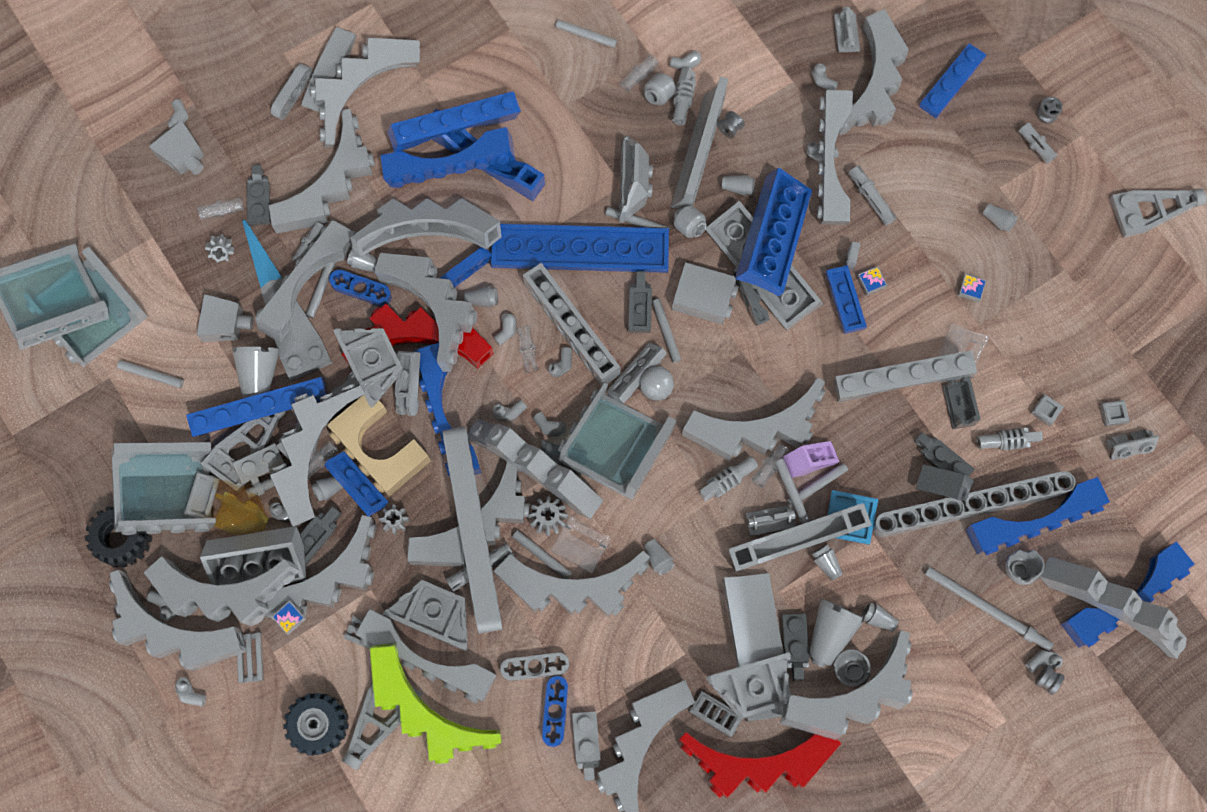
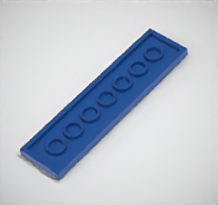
(582, 248)

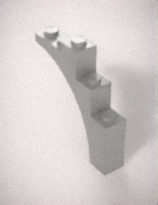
(887, 53)
(380, 57)
(333, 185)
(427, 219)
(419, 277)
(312, 418)
(725, 436)
(537, 465)
(447, 547)
(346, 571)
(571, 594)
(217, 601)
(1123, 603)
(138, 623)
(652, 715)
(829, 715)

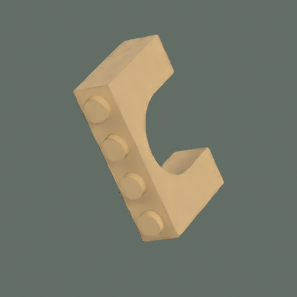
(387, 473)

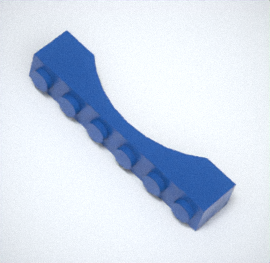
(433, 125)
(490, 149)
(514, 174)
(433, 383)
(253, 407)
(994, 532)
(1163, 568)

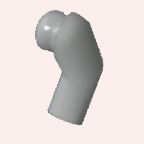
(690, 60)
(821, 79)
(812, 152)
(509, 328)
(563, 365)
(509, 414)
(547, 427)
(278, 512)
(166, 612)
(1044, 658)
(186, 693)

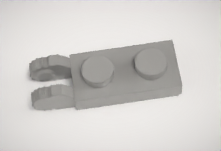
(407, 383)

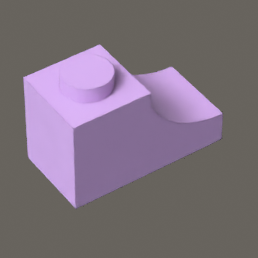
(810, 458)

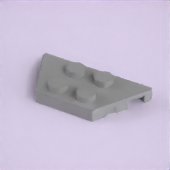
(370, 360)
(433, 613)
(754, 686)

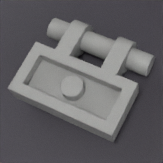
(255, 465)

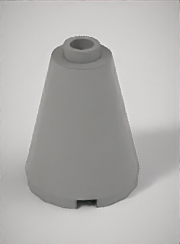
(255, 369)
(832, 632)

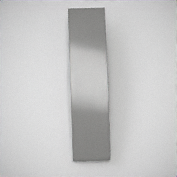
(338, 47)

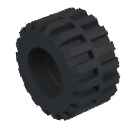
(99, 541)

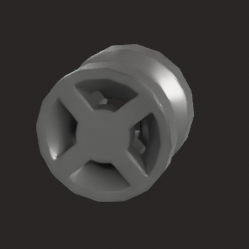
(1053, 107)
(731, 124)
(1049, 680)

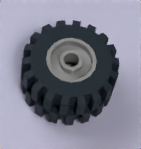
(316, 724)

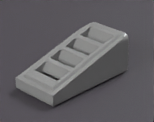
(720, 707)

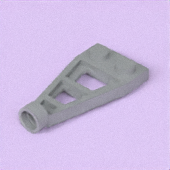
(1129, 214)
(219, 460)
(366, 716)

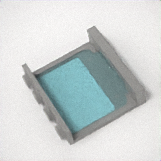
(48, 297)
(123, 314)
(614, 444)
(154, 486)

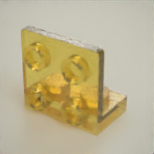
(239, 517)

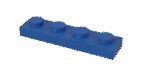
(952, 80)

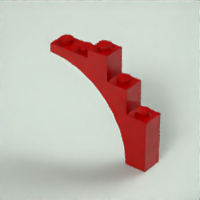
(422, 329)
(729, 771)

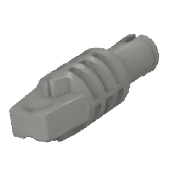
(684, 95)
(1009, 439)
(727, 479)

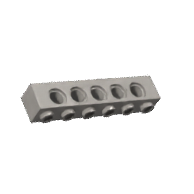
(571, 324)

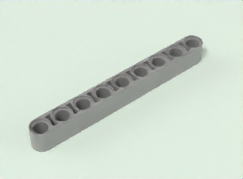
(984, 502)
(472, 530)

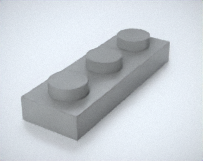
(630, 378)

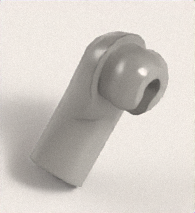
(179, 115)

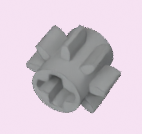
(219, 242)
(389, 515)

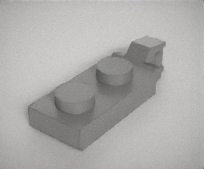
(586, 742)

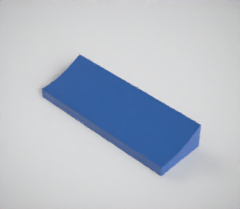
(774, 232)

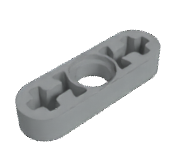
(291, 91)
(516, 662)

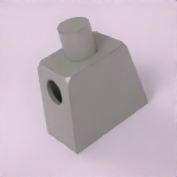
(179, 150)
(222, 320)

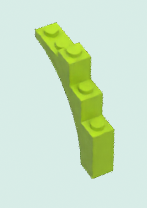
(443, 735)

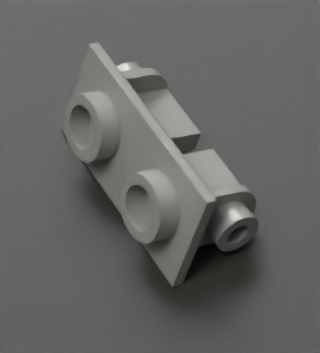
(847, 31)
(1140, 442)
(770, 520)

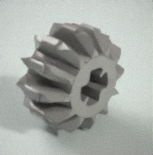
(540, 521)

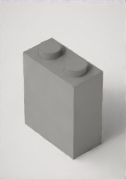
(705, 293)

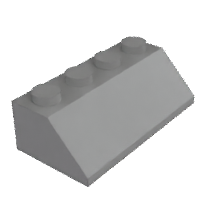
(251, 555)

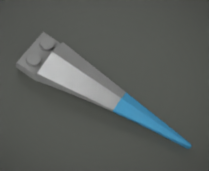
(302, 347)

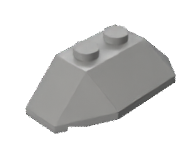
(633, 178)

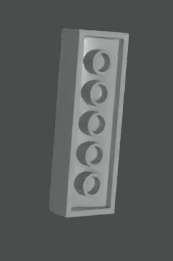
(700, 146)
(798, 299)
(753, 625)

